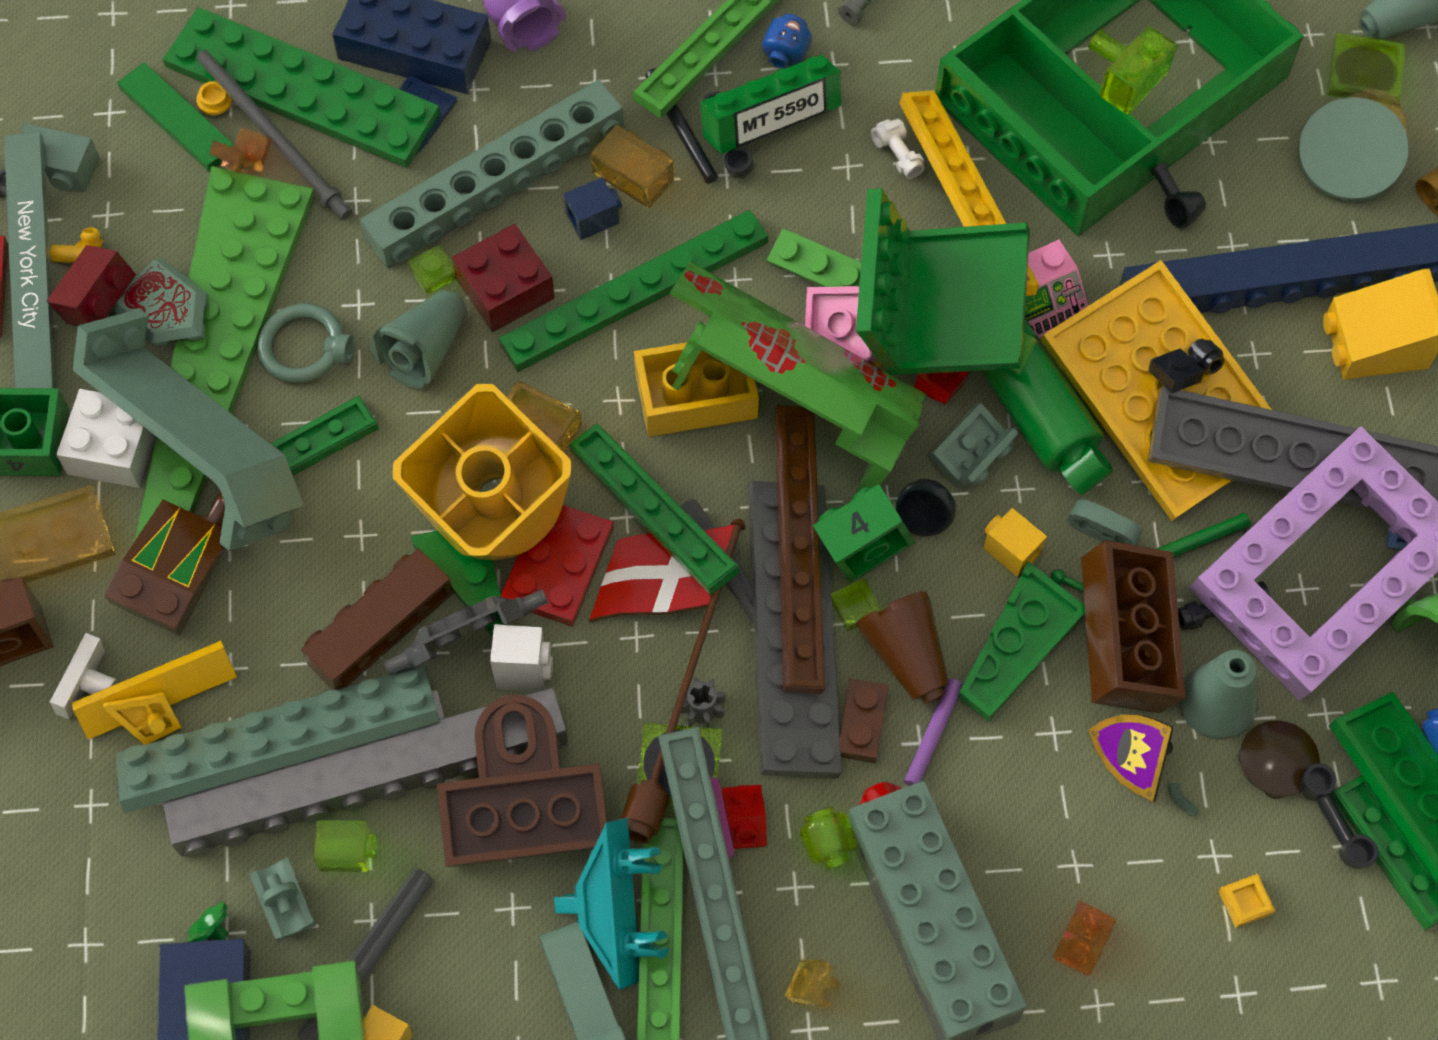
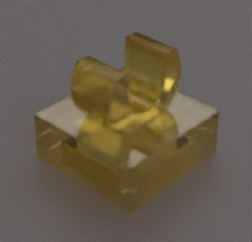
(810, 982)

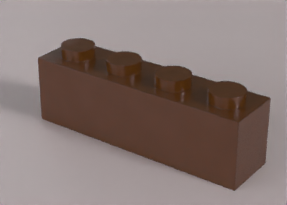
(377, 620)

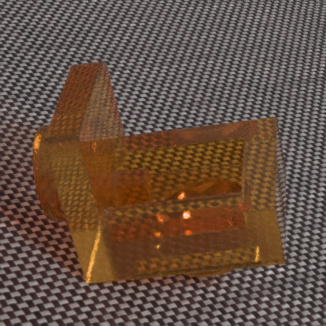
(248, 152)
(1084, 938)

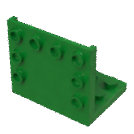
(941, 293)

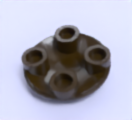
(1276, 757)

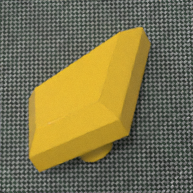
(144, 716)

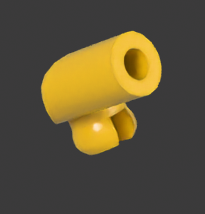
(69, 253)

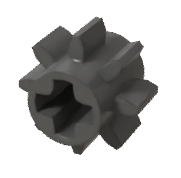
(706, 711)

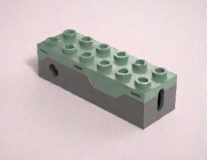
(934, 913)

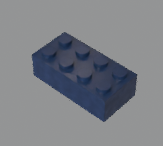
(415, 39)

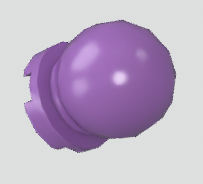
(525, 21)

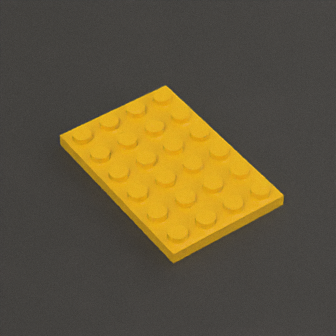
(1108, 359)

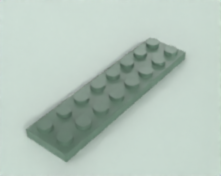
(274, 738)

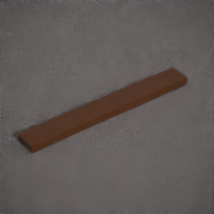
(799, 551)

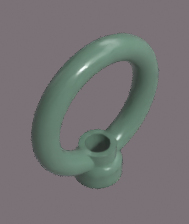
(337, 346)

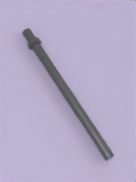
(329, 196)

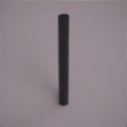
(690, 141)

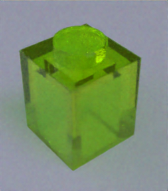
(344, 846)

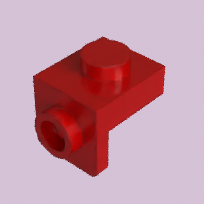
(941, 385)
(745, 815)

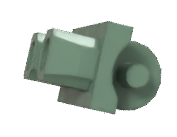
(282, 900)

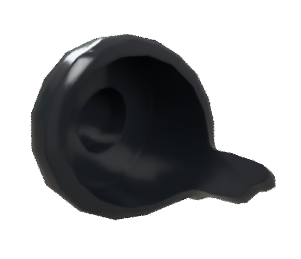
(926, 507)

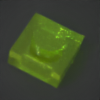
(432, 269)

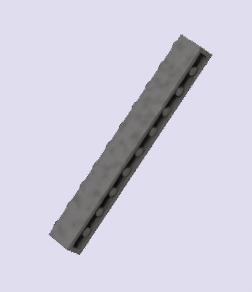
(340, 781)

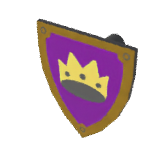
(1134, 750)

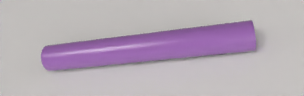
(933, 733)

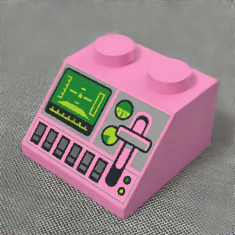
(1059, 289)

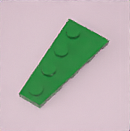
(1025, 634)

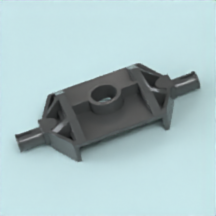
(448, 629)

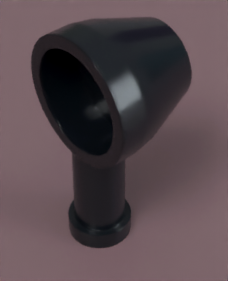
(1180, 206)

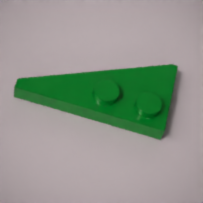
(470, 577)

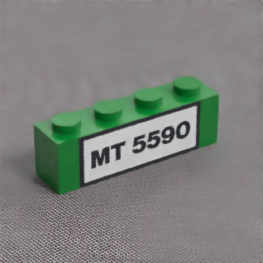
(771, 103)

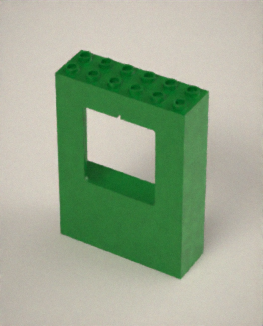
(1068, 143)

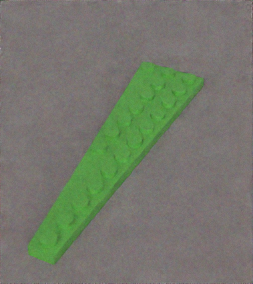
(240, 262)

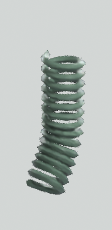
(1177, 793)

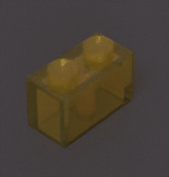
(633, 166)

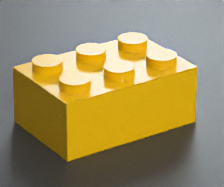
(707, 398)

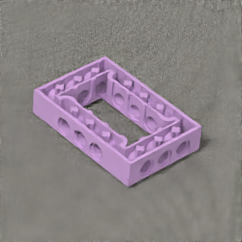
(1263, 626)

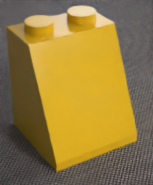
(1385, 327)

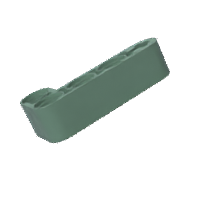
(580, 984)

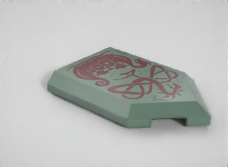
(169, 299)

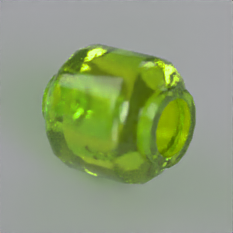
(827, 837)

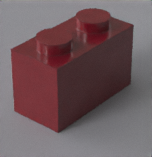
(91, 286)

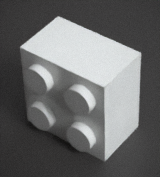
(104, 442)

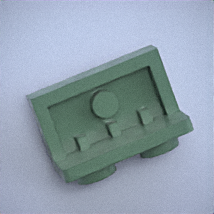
(972, 447)

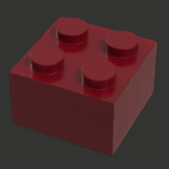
(503, 277)

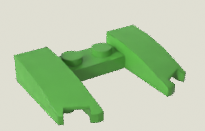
(327, 993)

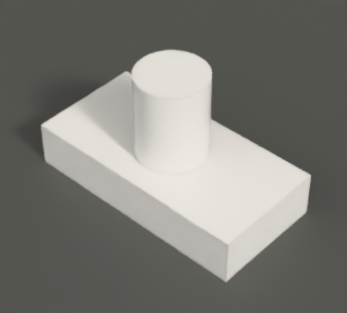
(81, 677)

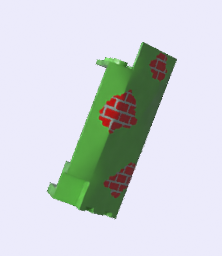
(802, 365)

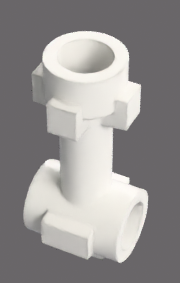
(892, 134)

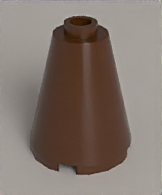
(909, 645)

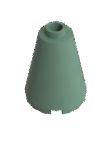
(1394, 17)
(420, 338)
(1222, 695)

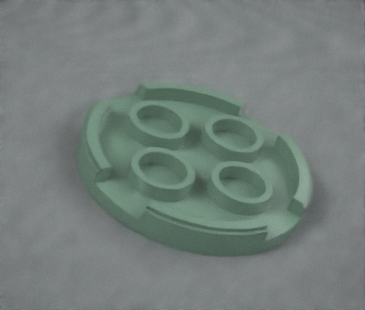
(1353, 149)

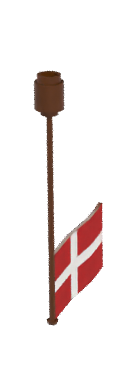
(651, 582)

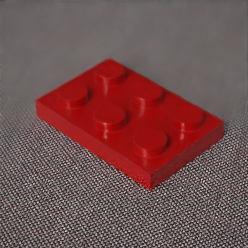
(561, 564)

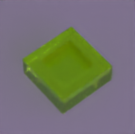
(854, 603)

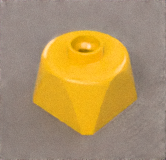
(467, 448)

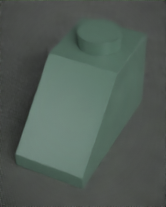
(68, 158)

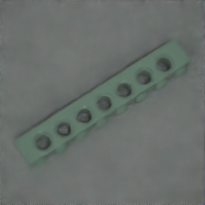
(474, 174)

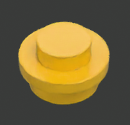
(213, 99)

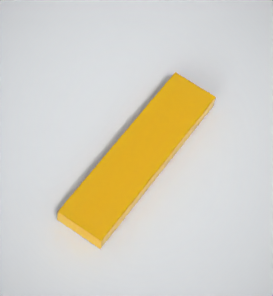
(176, 679)

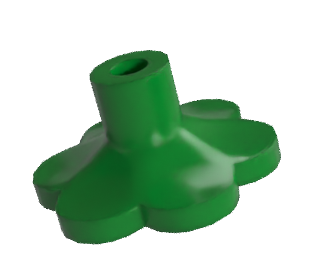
(209, 924)

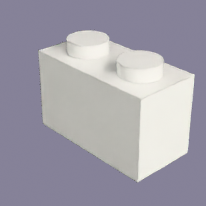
(520, 658)

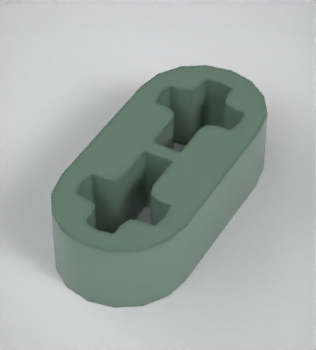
(1103, 523)

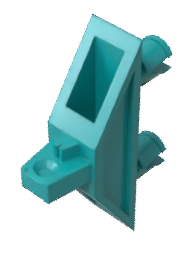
(607, 904)

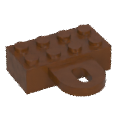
(520, 801)

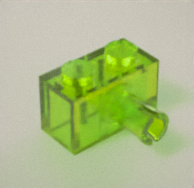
(1134, 66)

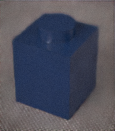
(592, 208)

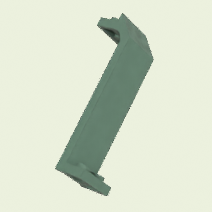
(243, 465)

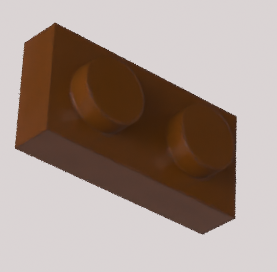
(862, 720)

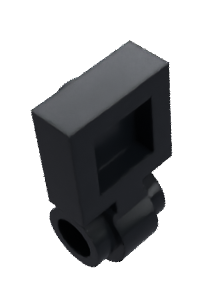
(1179, 370)

